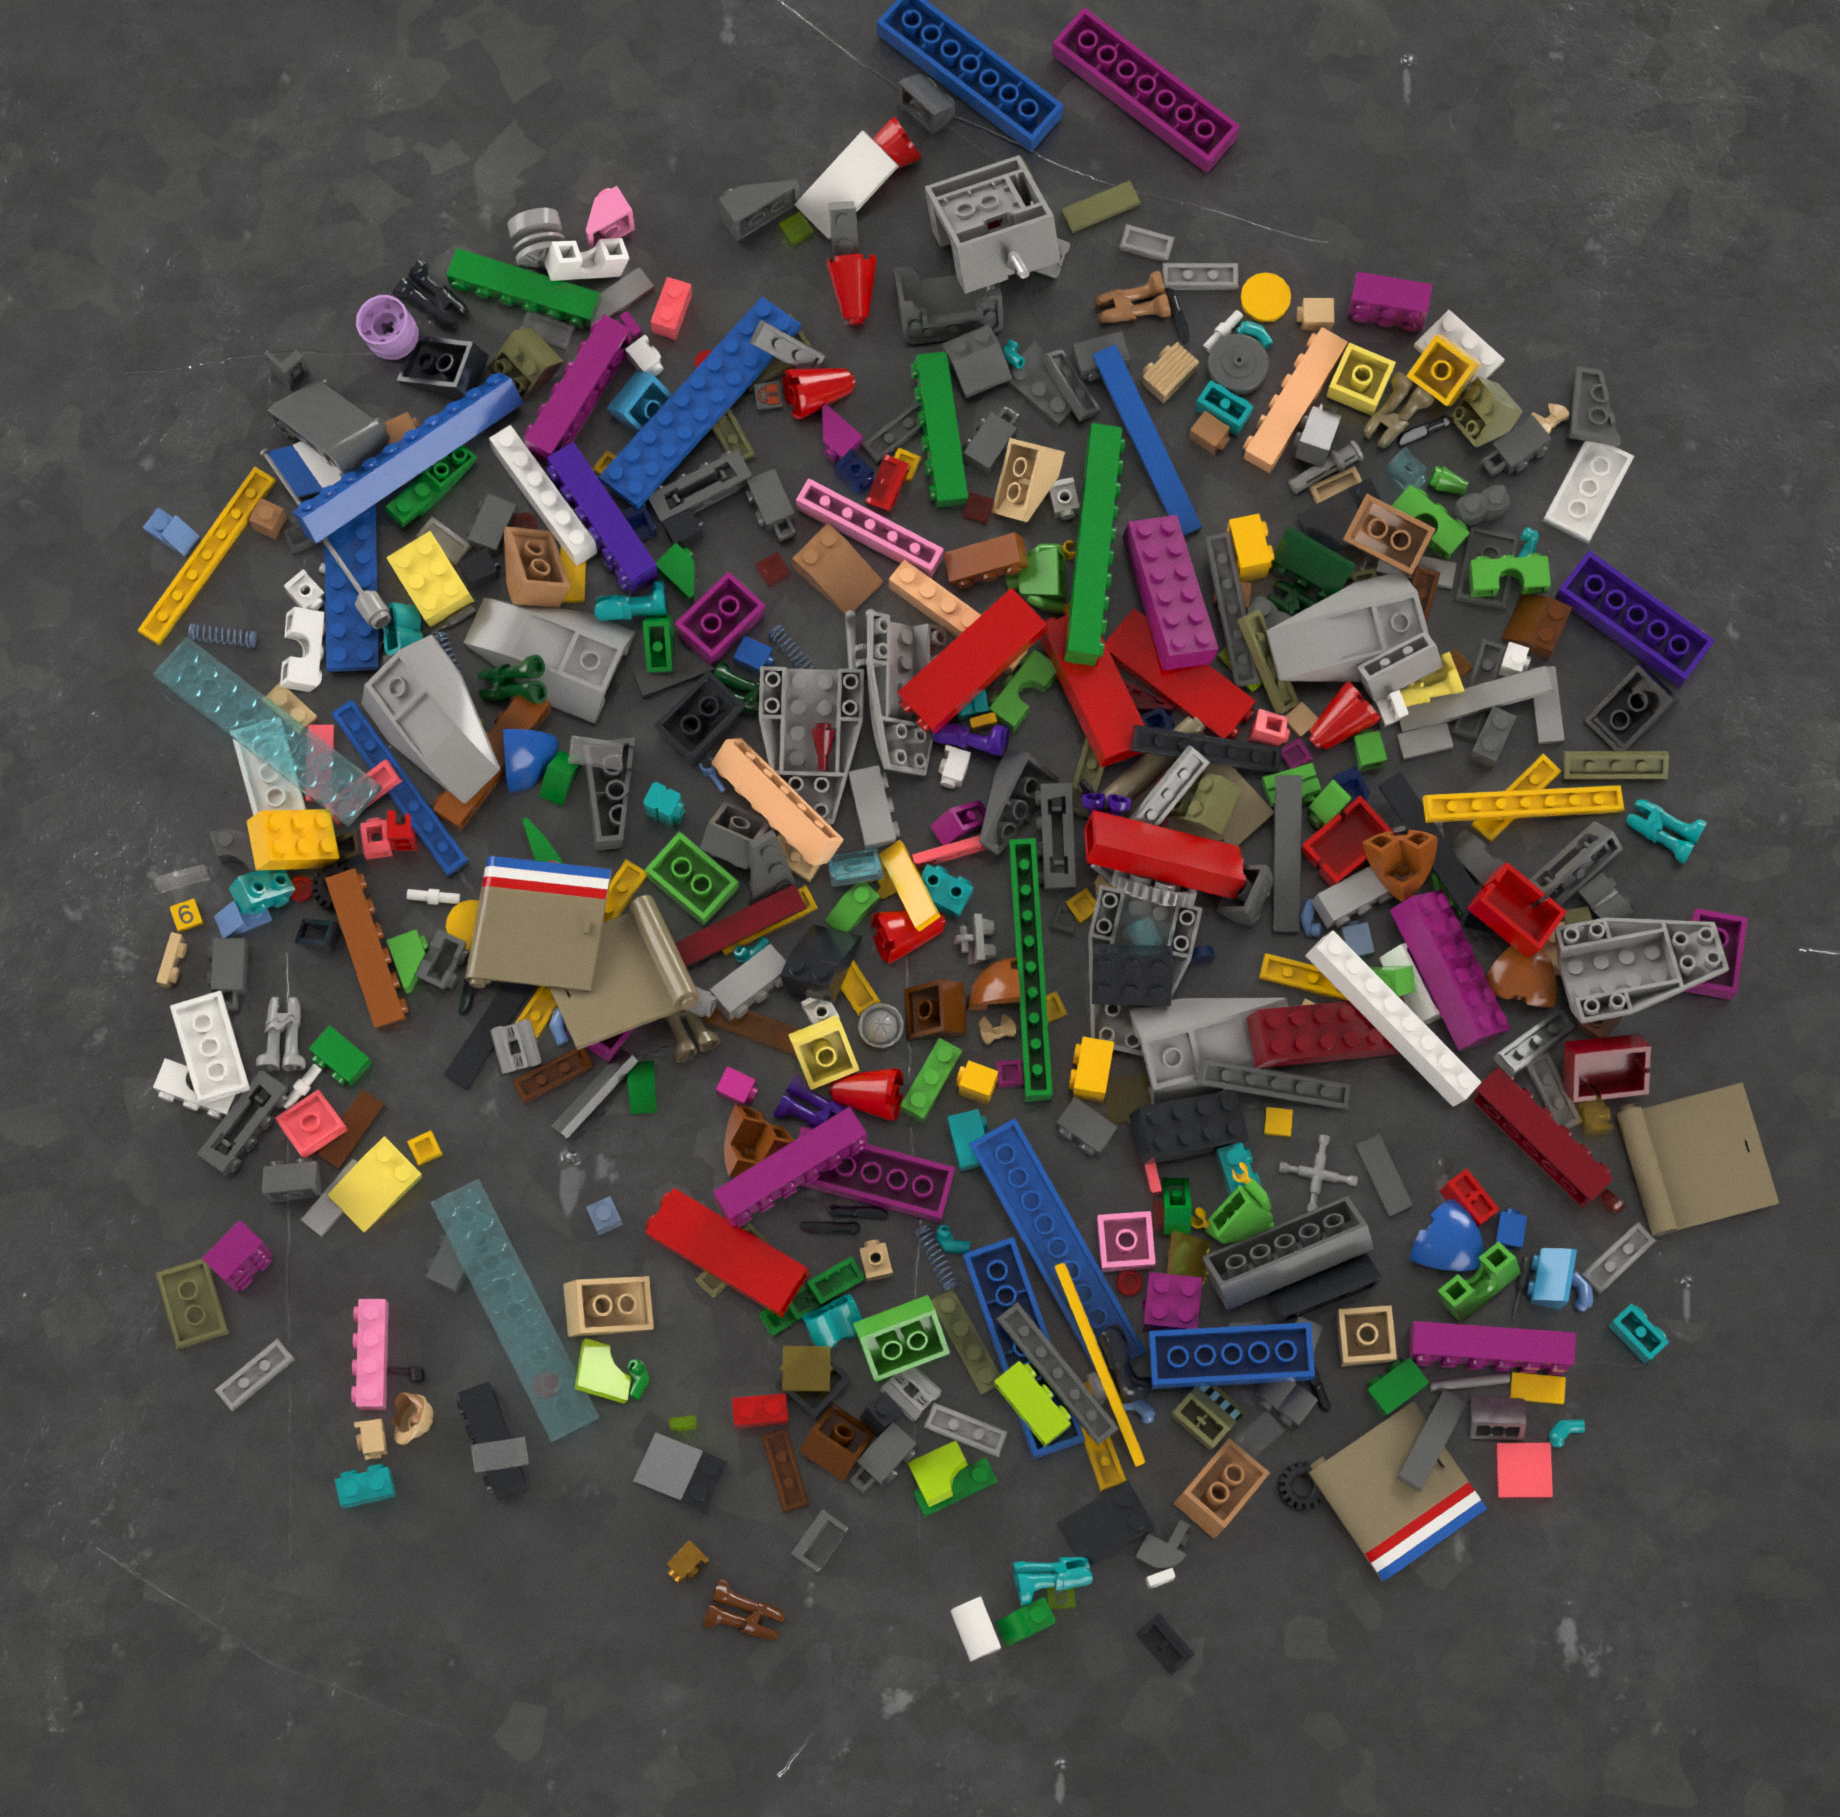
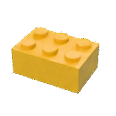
(292, 839)

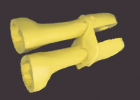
(1439, 683)

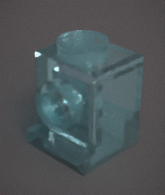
(1404, 478)
(1143, 932)

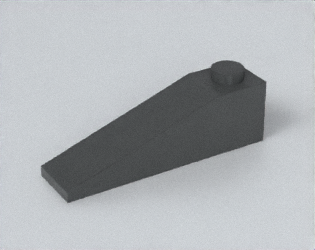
(1012, 798)

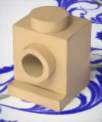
(878, 1270)
(372, 1438)

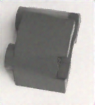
(443, 960)

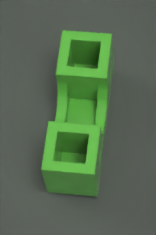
(1449, 533)
(1530, 571)
(1034, 672)
(930, 1080)
(1496, 1271)

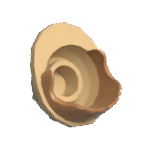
(412, 1417)

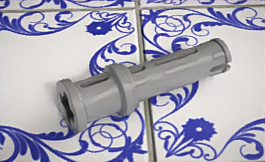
(1336, 462)

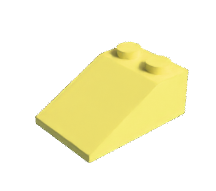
(374, 1184)

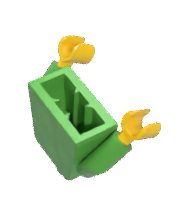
(1045, 577)
(1241, 1214)

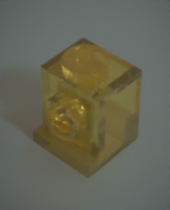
(1595, 1117)

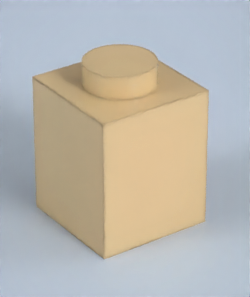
(1316, 314)

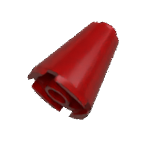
(897, 144)
(853, 285)
(813, 388)
(1343, 718)
(898, 936)
(871, 1092)

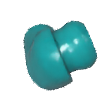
(1256, 330)
(1013, 358)
(1531, 538)
(744, 953)
(948, 1241)
(1563, 1429)

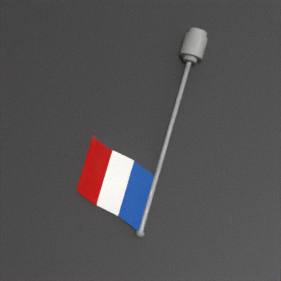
(306, 474)

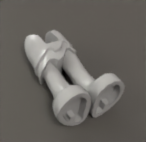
(275, 1025)

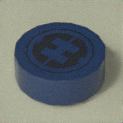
(1202, 955)

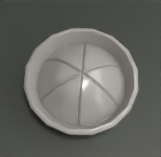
(880, 1025)

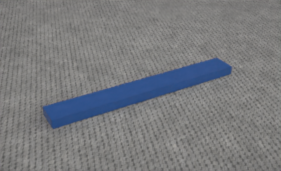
(1146, 438)
(404, 794)

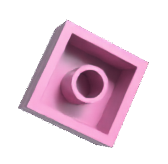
(1125, 1241)

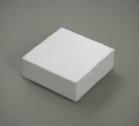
(1160, 1578)

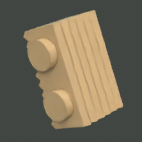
(1169, 371)

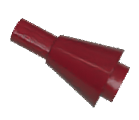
(823, 739)

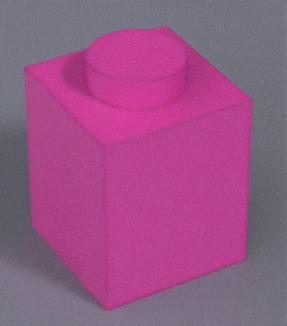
(737, 1087)

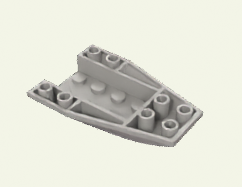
(1346, 630)
(575, 647)
(893, 658)
(791, 705)
(431, 717)
(1175, 927)
(1633, 963)
(1193, 1029)

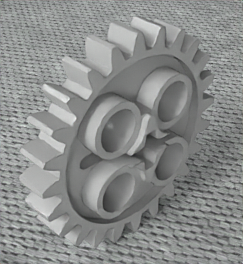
(1154, 890)

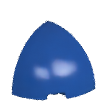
(527, 757)
(1450, 1240)

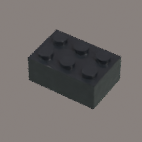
(1132, 975)

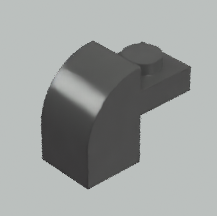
(1162, 1555)

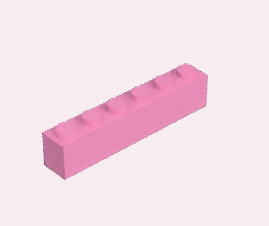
(869, 528)

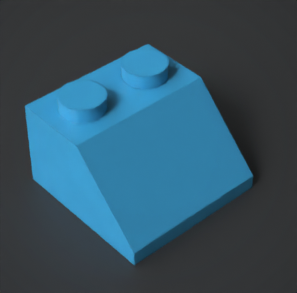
(638, 401)
(1551, 1277)

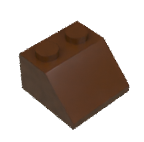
(1537, 624)
(935, 1010)
(837, 1442)

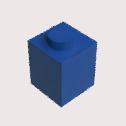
(752, 655)
(1510, 1229)

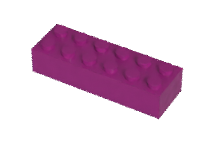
(579, 390)
(1170, 592)
(1450, 969)
(790, 1167)
(889, 1181)
(1491, 1347)

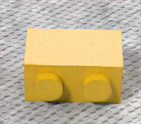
(976, 1082)

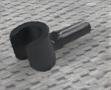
(416, 1373)

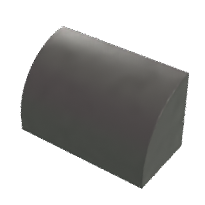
(1497, 1418)

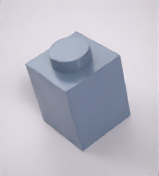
(1358, 938)
(604, 1215)

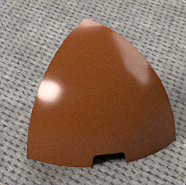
(1401, 860)
(1524, 978)
(995, 985)
(751, 1139)

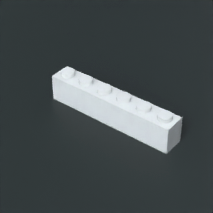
(543, 495)

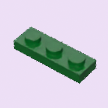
(966, 1483)

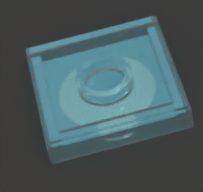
(855, 867)

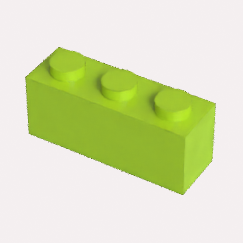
(1033, 1403)

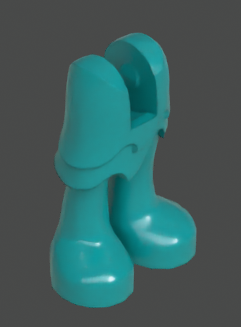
(623, 607)
(1653, 827)
(1062, 1575)

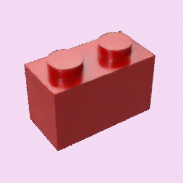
(760, 1411)

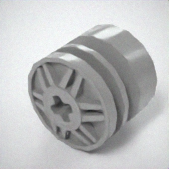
(533, 235)

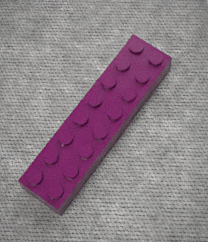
(1145, 90)

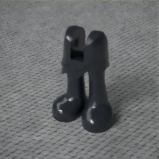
(444, 297)
(1118, 1354)

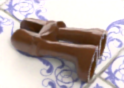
(749, 1625)

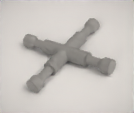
(1318, 1173)

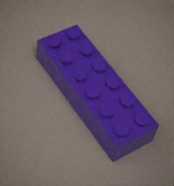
(603, 520)
(1634, 619)

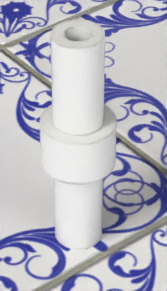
(1223, 330)
(433, 896)
(302, 1086)

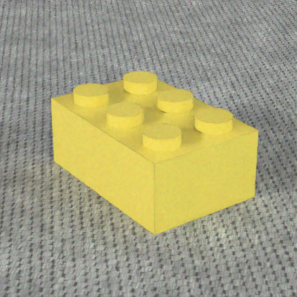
(430, 579)

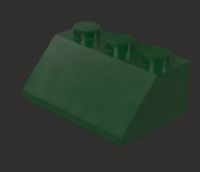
(1311, 564)

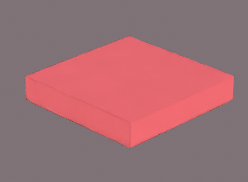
(310, 1124)
(1524, 1470)

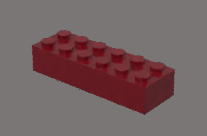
(1314, 1035)
(1542, 1137)

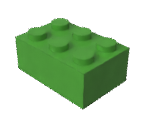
(692, 879)
(901, 1338)

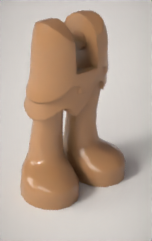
(1122, 300)

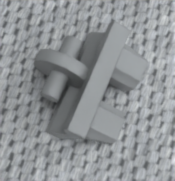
(972, 939)

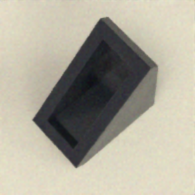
(350, 849)
(319, 935)

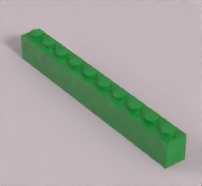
(1093, 545)
(1030, 970)

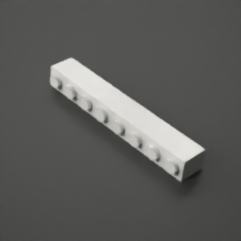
(1393, 1018)

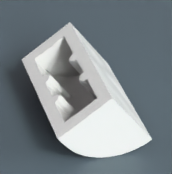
(975, 1629)

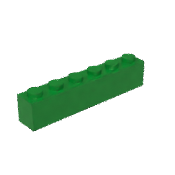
(523, 288)
(940, 429)

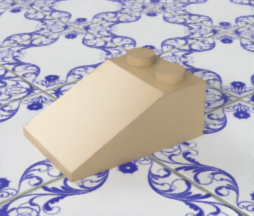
(1025, 479)
(608, 1306)

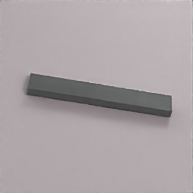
(1231, 607)
(1287, 853)
(1273, 1083)
(1057, 1374)

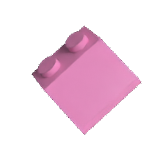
(609, 217)

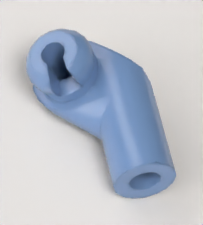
(1307, 919)
(557, 1028)
(1585, 1292)
(1143, 1408)

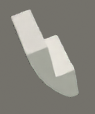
(1390, 709)

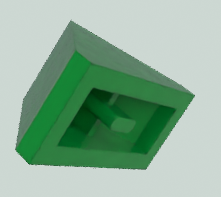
(559, 779)
(642, 1088)

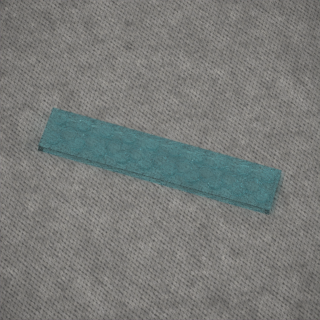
(267, 731)
(514, 1310)

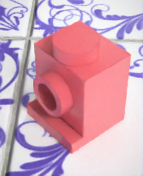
(1269, 728)
(376, 849)

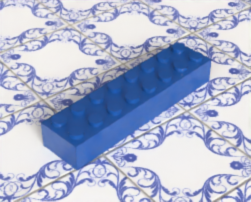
(970, 70)
(998, 1284)

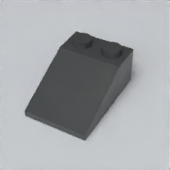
(755, 205)

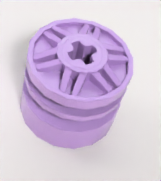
(378, 318)

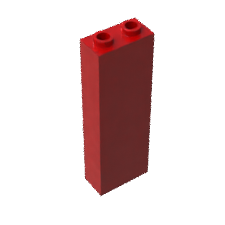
(971, 662)
(1193, 690)
(1096, 697)
(1164, 854)
(726, 1252)

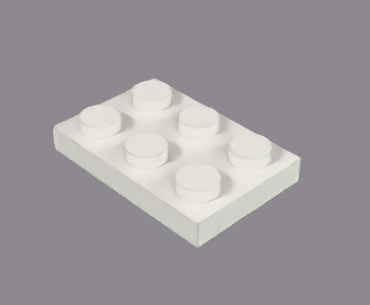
(1466, 339)

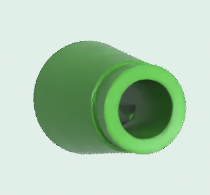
(1447, 481)

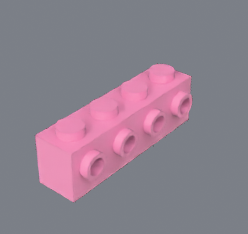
(372, 1354)

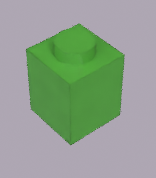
(1369, 750)

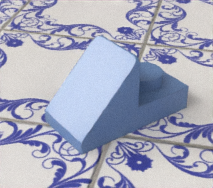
(172, 532)
(232, 922)

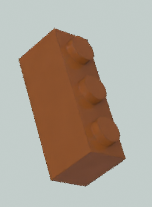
(986, 560)

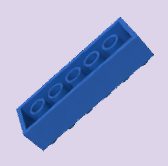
(1231, 1355)

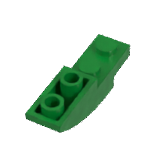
(431, 486)

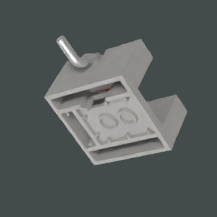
(993, 223)

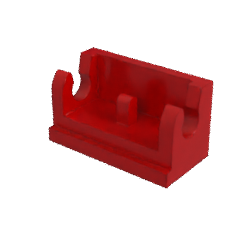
(888, 483)
(401, 836)
(1471, 1196)

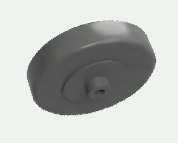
(1238, 363)

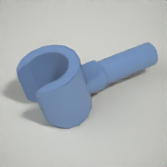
(713, 775)

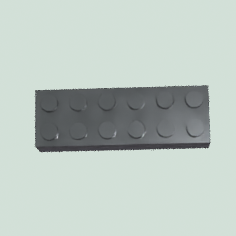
(1288, 1252)

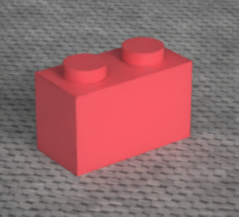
(671, 308)

